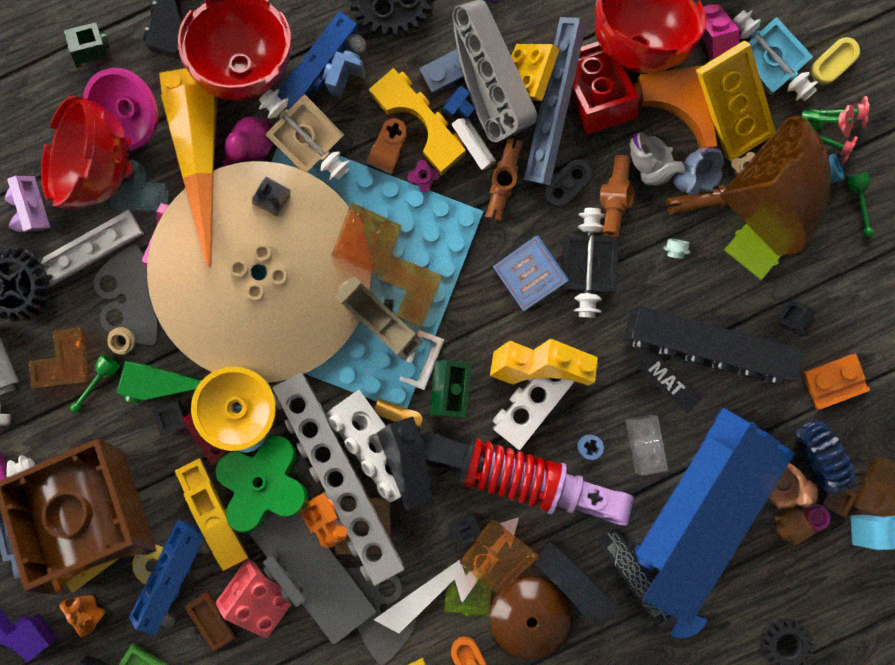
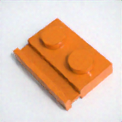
(836, 381)

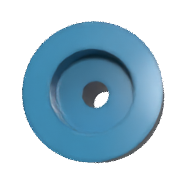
(836, 168)

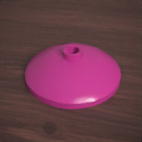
(114, 91)

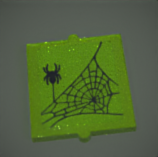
(475, 603)

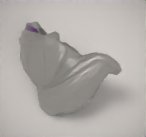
(654, 159)

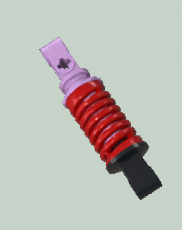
(523, 475)

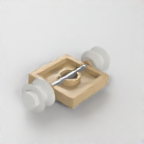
(304, 134)

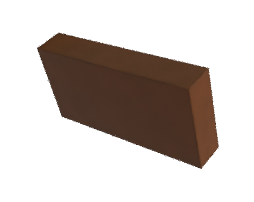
(210, 621)

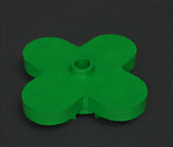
(278, 492)

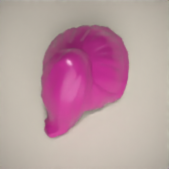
(248, 141)

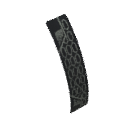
(631, 571)

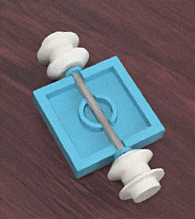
(777, 55)

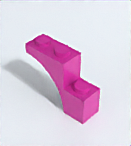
(720, 31)

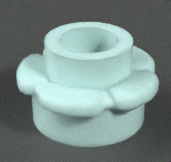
(677, 248)

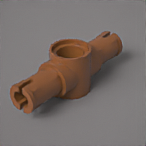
(507, 166)
(617, 196)

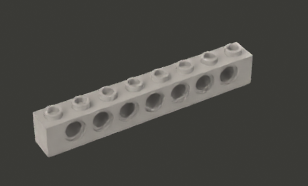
(373, 570)

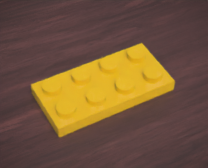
(736, 100)

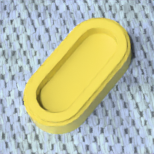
(835, 61)

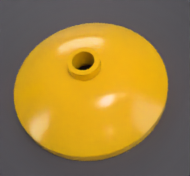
(214, 411)

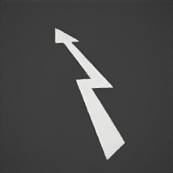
(411, 606)

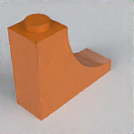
(682, 95)

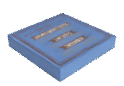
(530, 273)

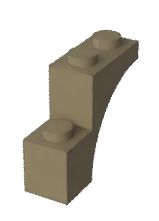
(378, 318)

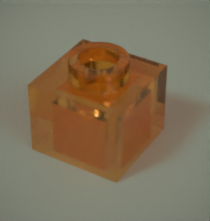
(793, 526)

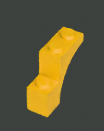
(550, 360)

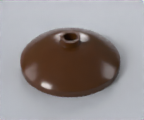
(528, 599)

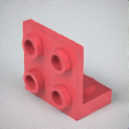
(253, 601)

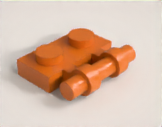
(320, 518)

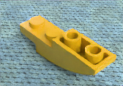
(210, 514)

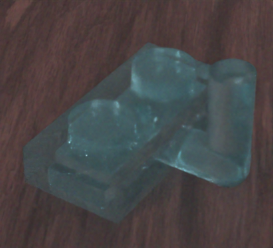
(139, 195)

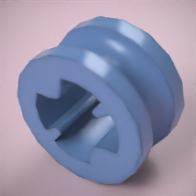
(598, 443)

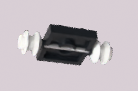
(590, 262)

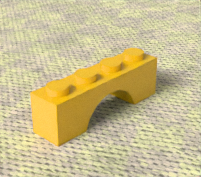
(396, 96)

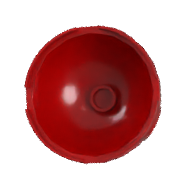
(649, 33)
(235, 47)
(85, 156)

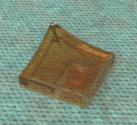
(878, 488)
(497, 558)

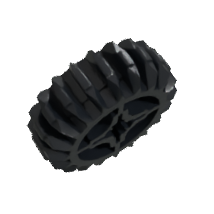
(28, 283)

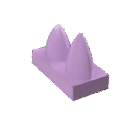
(29, 205)

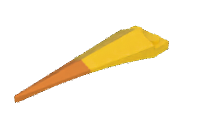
(192, 125)

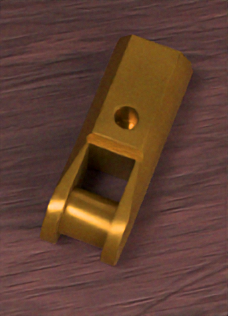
(392, 413)

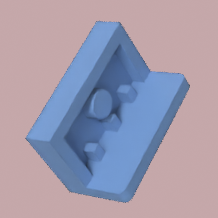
(338, 72)

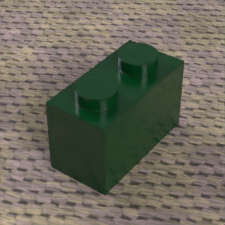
(450, 389)

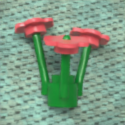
(845, 122)

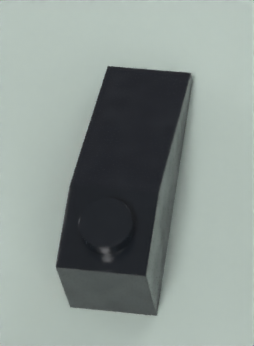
(407, 461)

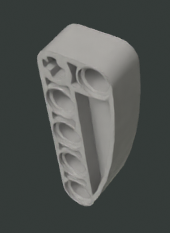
(491, 73)

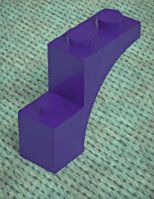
(26, 636)

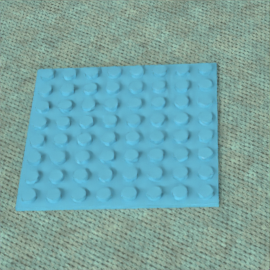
(433, 236)

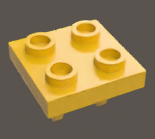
(535, 66)

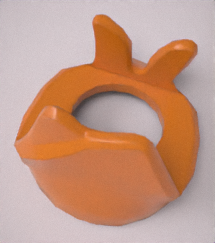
(82, 613)

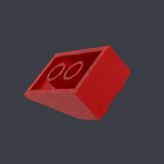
(602, 91)

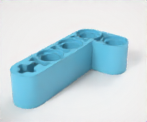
(873, 531)

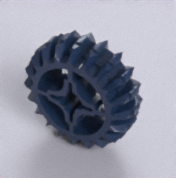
(825, 457)

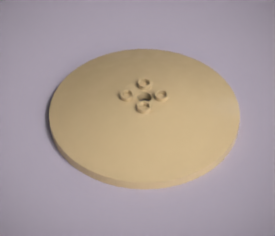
(226, 315)

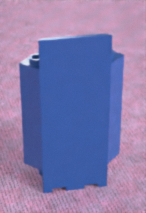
(710, 513)

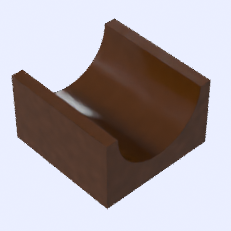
(73, 515)

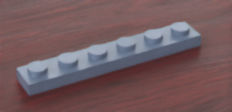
(555, 101)

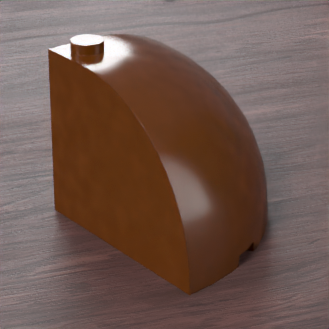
(784, 187)

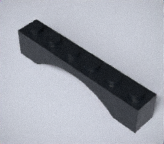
(164, 28)

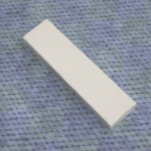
(92, 246)

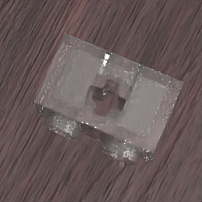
(646, 445)

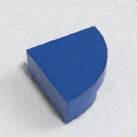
(684, 630)

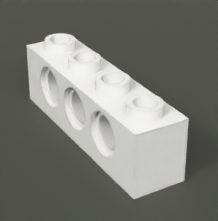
(518, 433)
(357, 442)

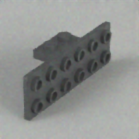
(311, 576)

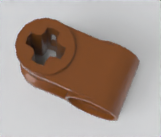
(385, 150)

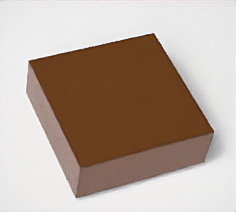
(839, 502)

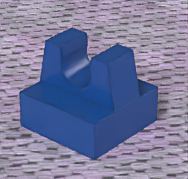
(458, 104)

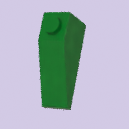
(149, 382)

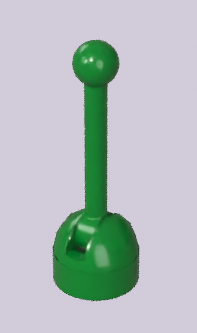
(858, 184)
(105, 368)

